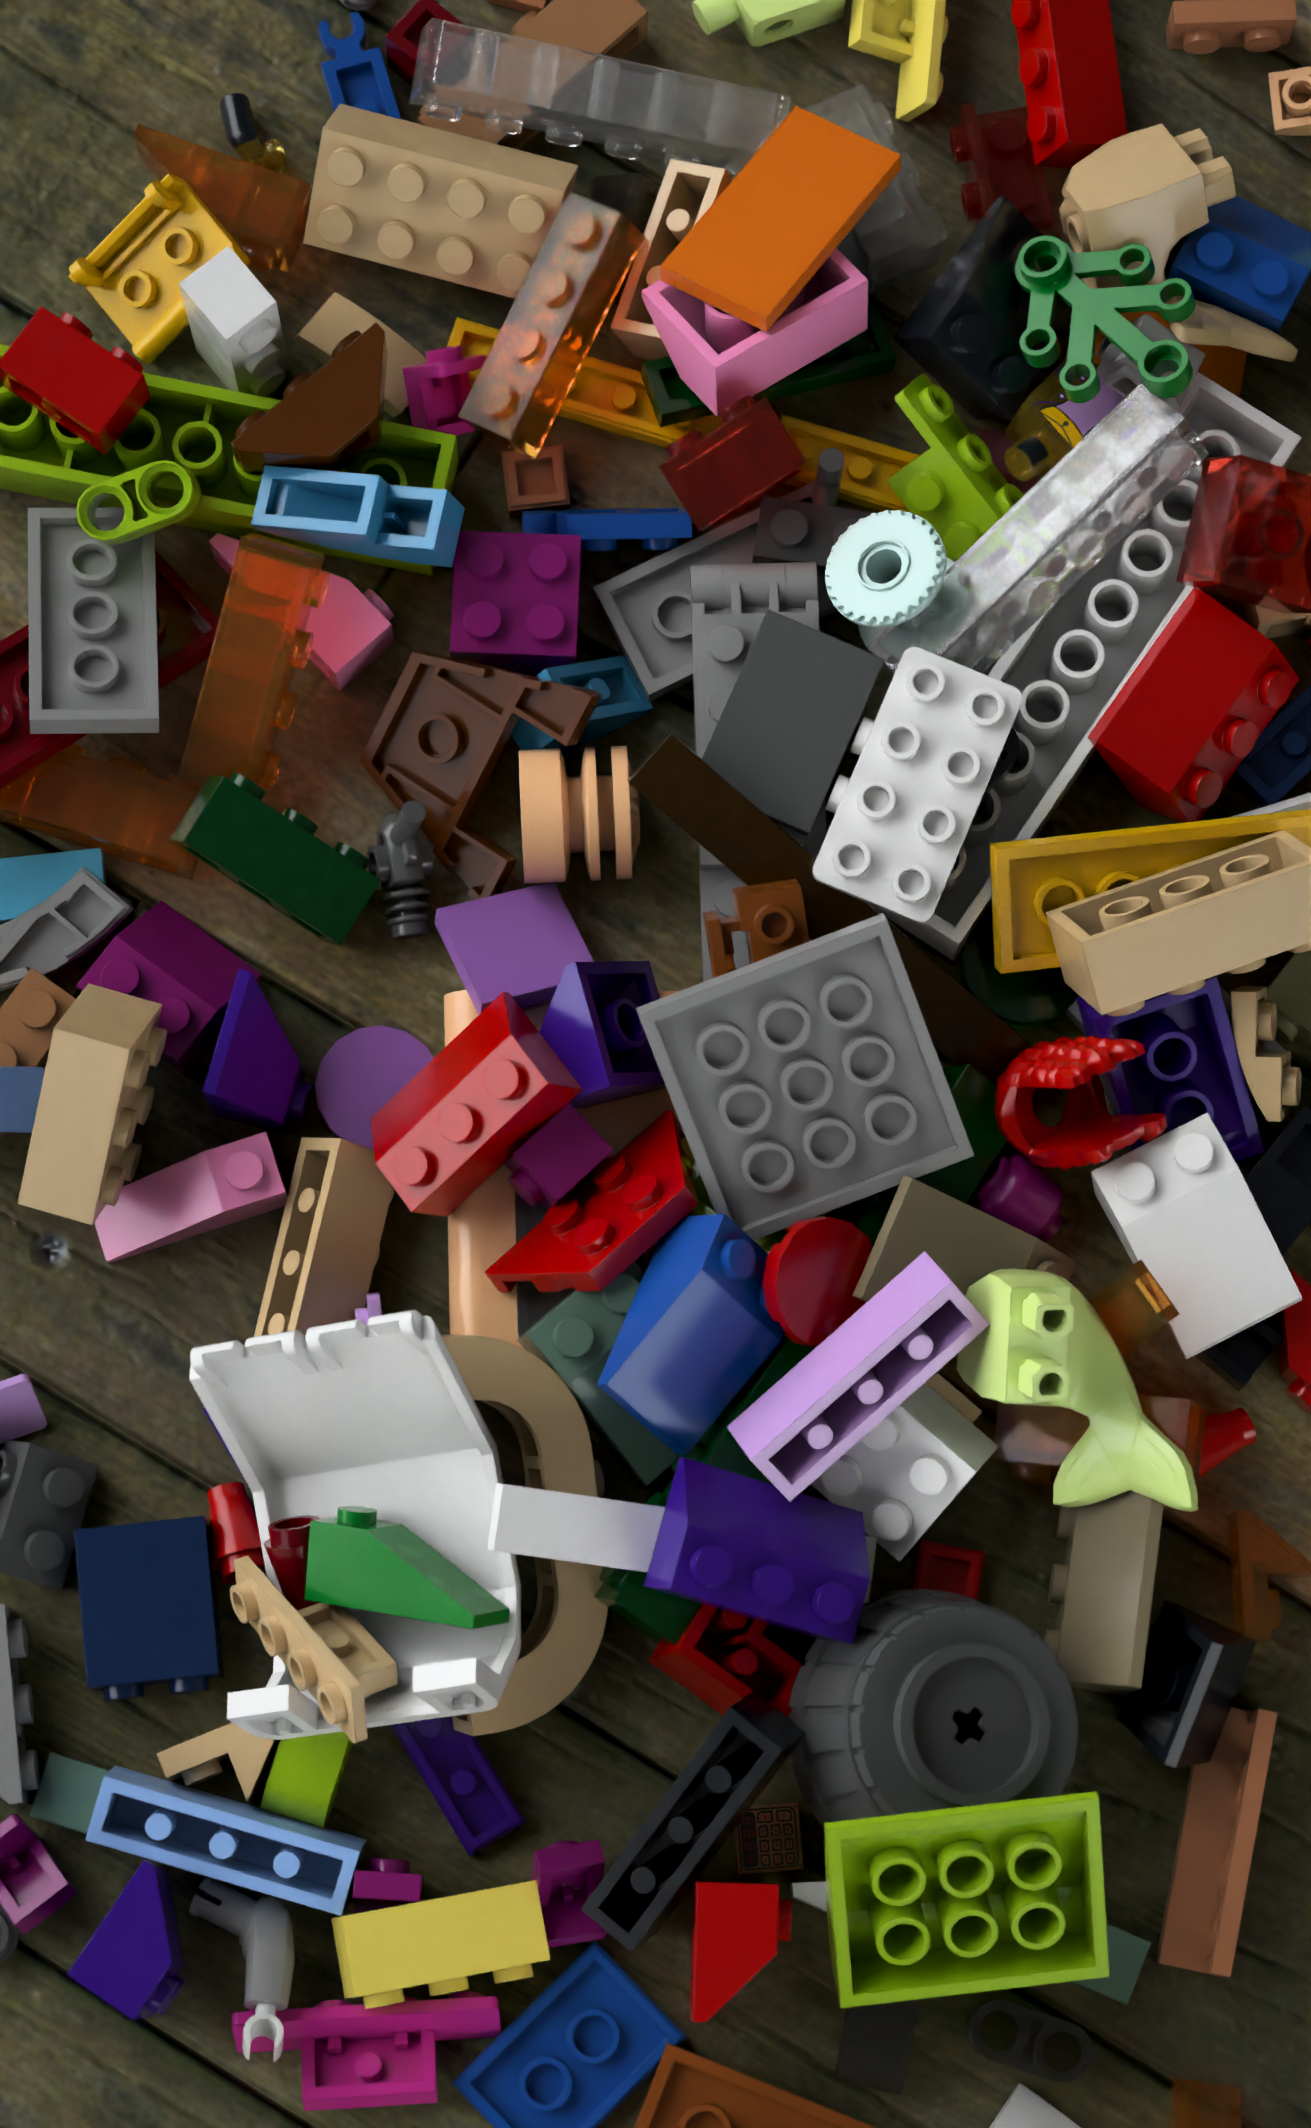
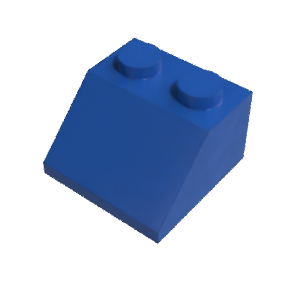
(1246, 262)

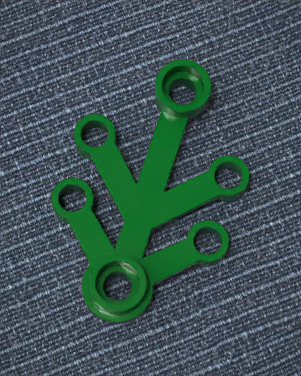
(1101, 311)

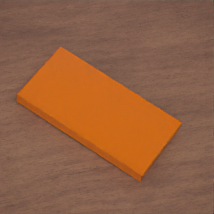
(780, 218)

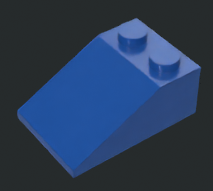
(692, 1330)

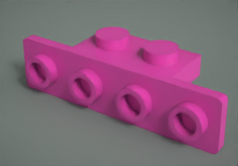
(378, 2052)

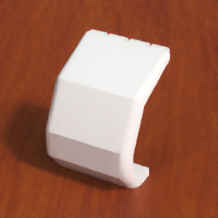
(385, 1427)

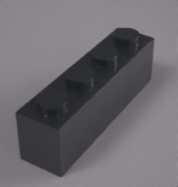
(693, 1820)

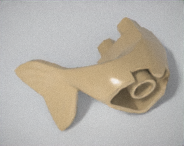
(1153, 194)

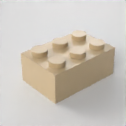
(92, 1104)

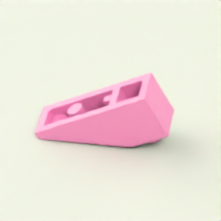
(347, 627)
(193, 1198)

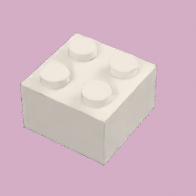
(907, 1469)

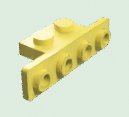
(909, 35)

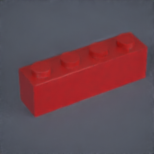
(1068, 78)

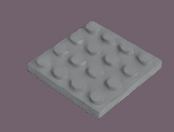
(806, 1079)

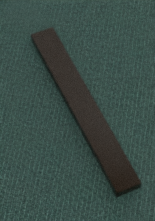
(765, 853)

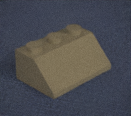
(1105, 1591)

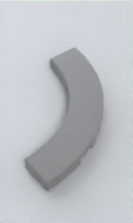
(59, 928)

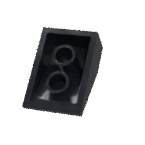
(974, 318)

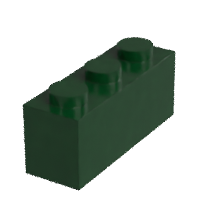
(277, 857)

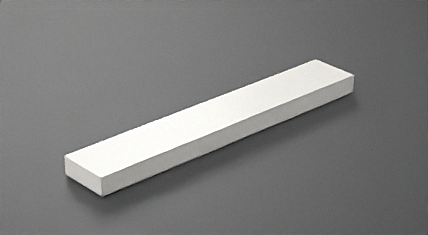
(582, 1528)

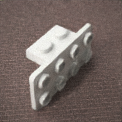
(915, 784)

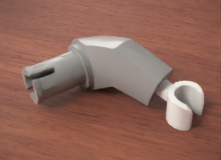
(268, 1952)

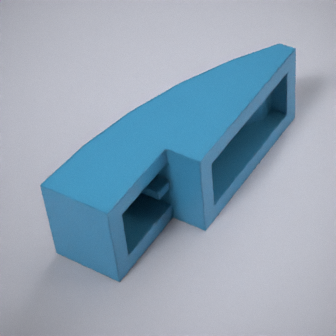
(359, 514)

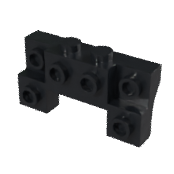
(1283, 1195)

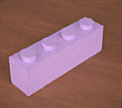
(857, 1376)

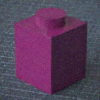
(556, 1158)

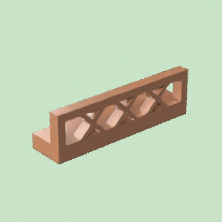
(1217, 1847)

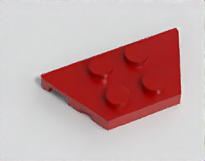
(608, 1218)

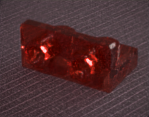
(999, 163)

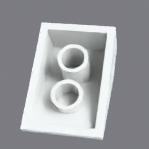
(1197, 1232)

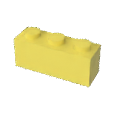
(441, 1943)

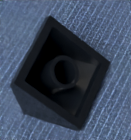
(1186, 1686)

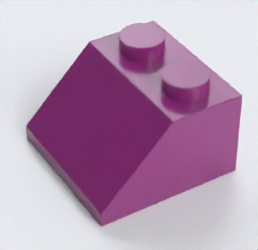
(174, 965)

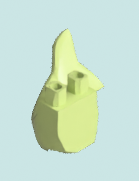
(1057, 1352)

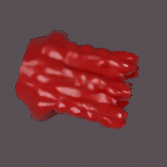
(1085, 1128)

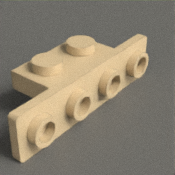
(319, 1645)

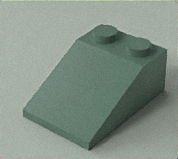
(576, 1345)

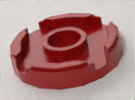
(814, 1277)

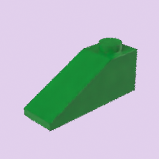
(391, 1572)

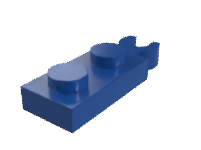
(356, 75)
(602, 527)

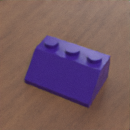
(759, 1555)

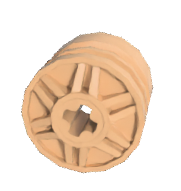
(576, 814)

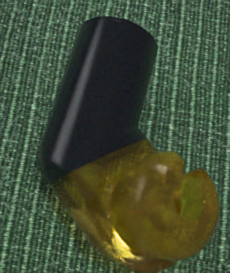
(243, 136)

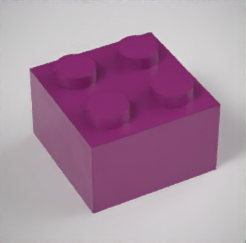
(516, 600)

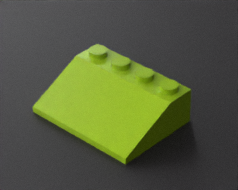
(966, 1899)

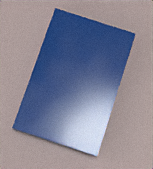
(571, 2051)

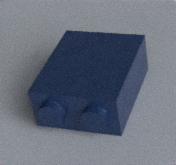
(148, 1607)

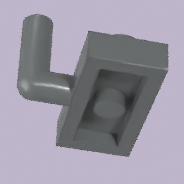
(805, 530)

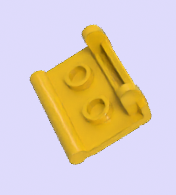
(144, 260)

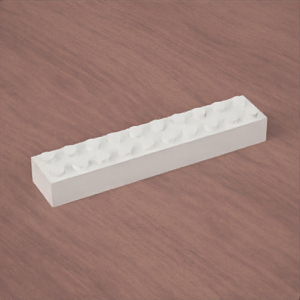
(1083, 656)

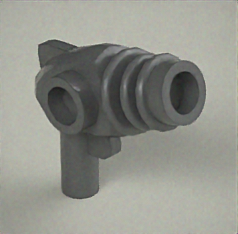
(402, 866)

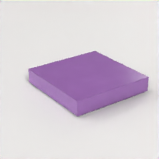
(512, 944)

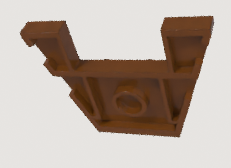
(445, 739)

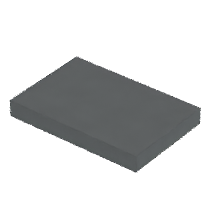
(791, 718)

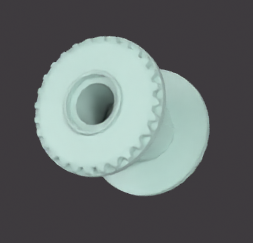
(885, 570)

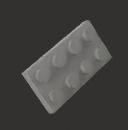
(652, 604)
(90, 627)

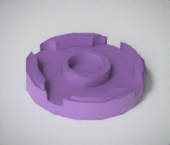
(363, 1076)

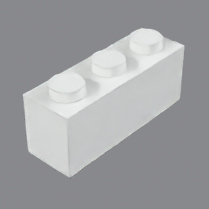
(235, 325)

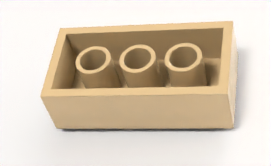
(433, 200)
(1186, 924)

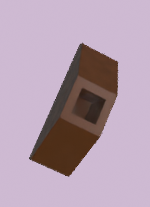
(324, 414)

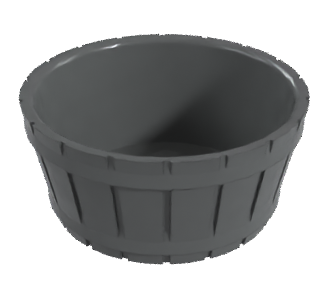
(886, 1706)

